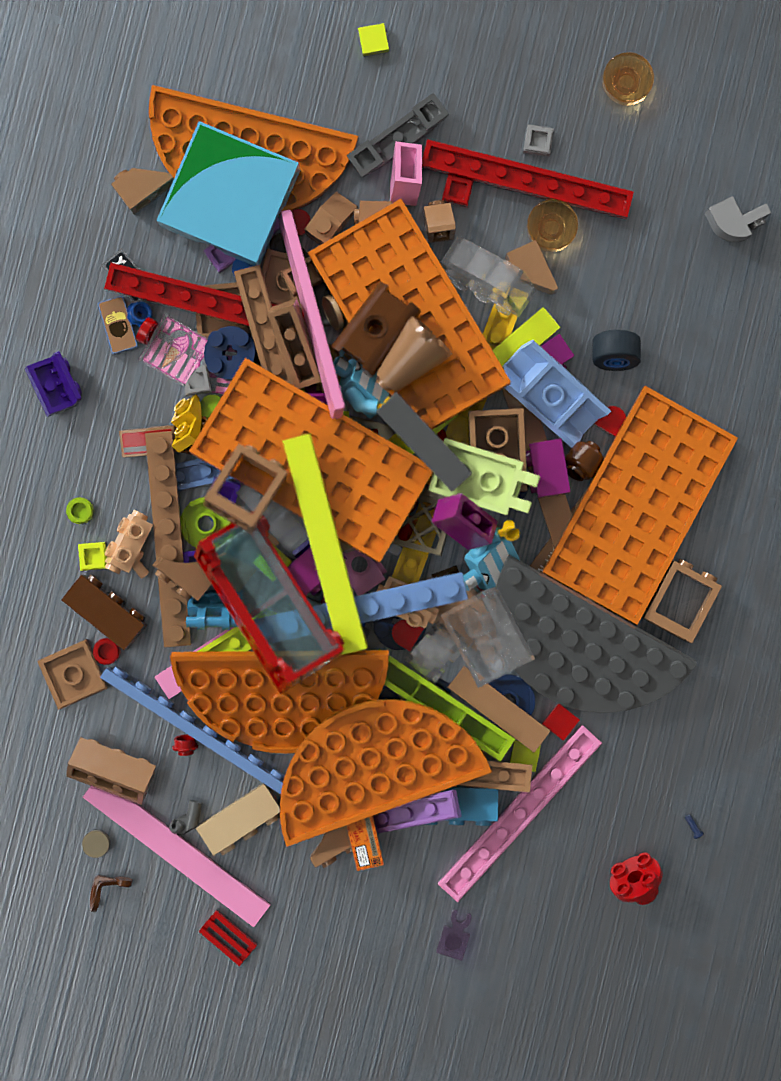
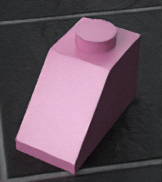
(406, 173)

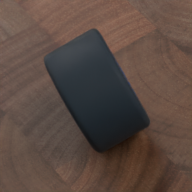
(616, 350)

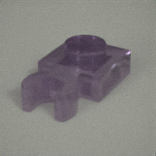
(453, 939)

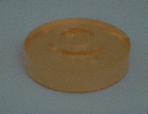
(627, 78)
(552, 225)

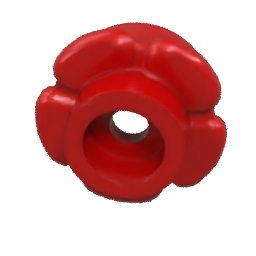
(185, 745)

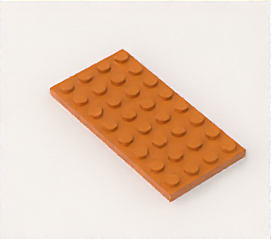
(395, 252)
(364, 475)
(640, 505)

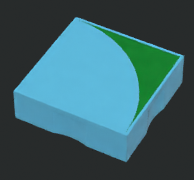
(228, 194)

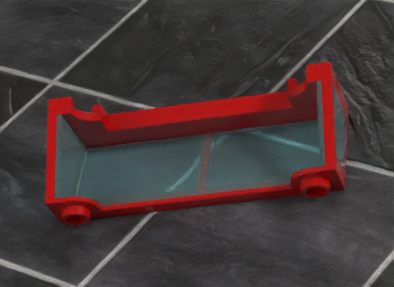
(267, 604)

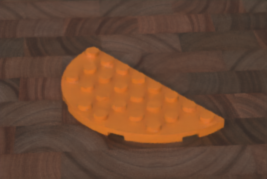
(317, 149)
(243, 705)
(371, 763)

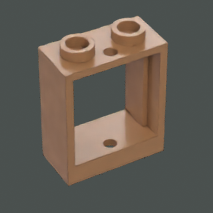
(230, 510)
(670, 626)

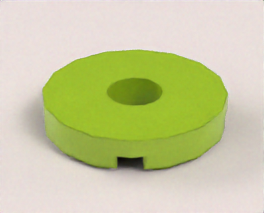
(190, 521)

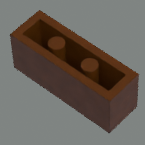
(105, 611)

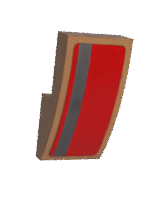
(134, 442)

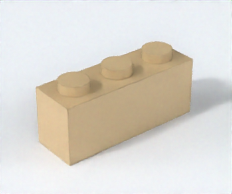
(240, 820)

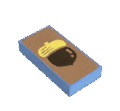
(117, 327)

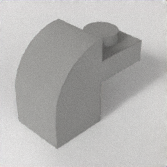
(729, 222)

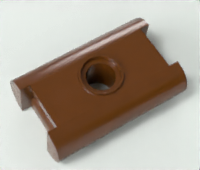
(378, 309)

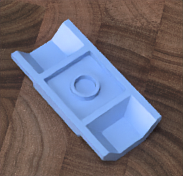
(552, 393)

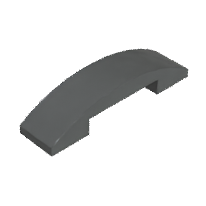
(409, 129)

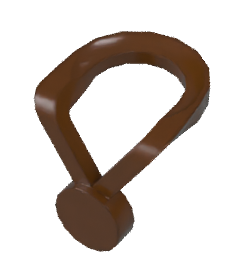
(105, 881)

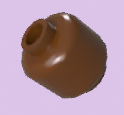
(583, 460)

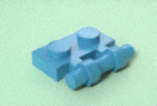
(208, 605)

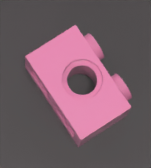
(368, 579)

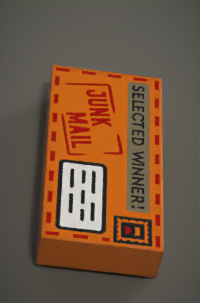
(365, 844)

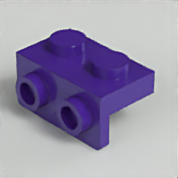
(54, 384)

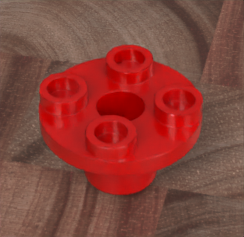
(636, 879)

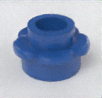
(141, 307)

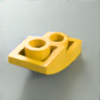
(187, 421)

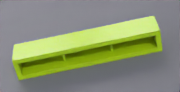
(421, 691)

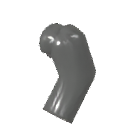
(188, 821)

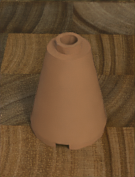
(411, 356)

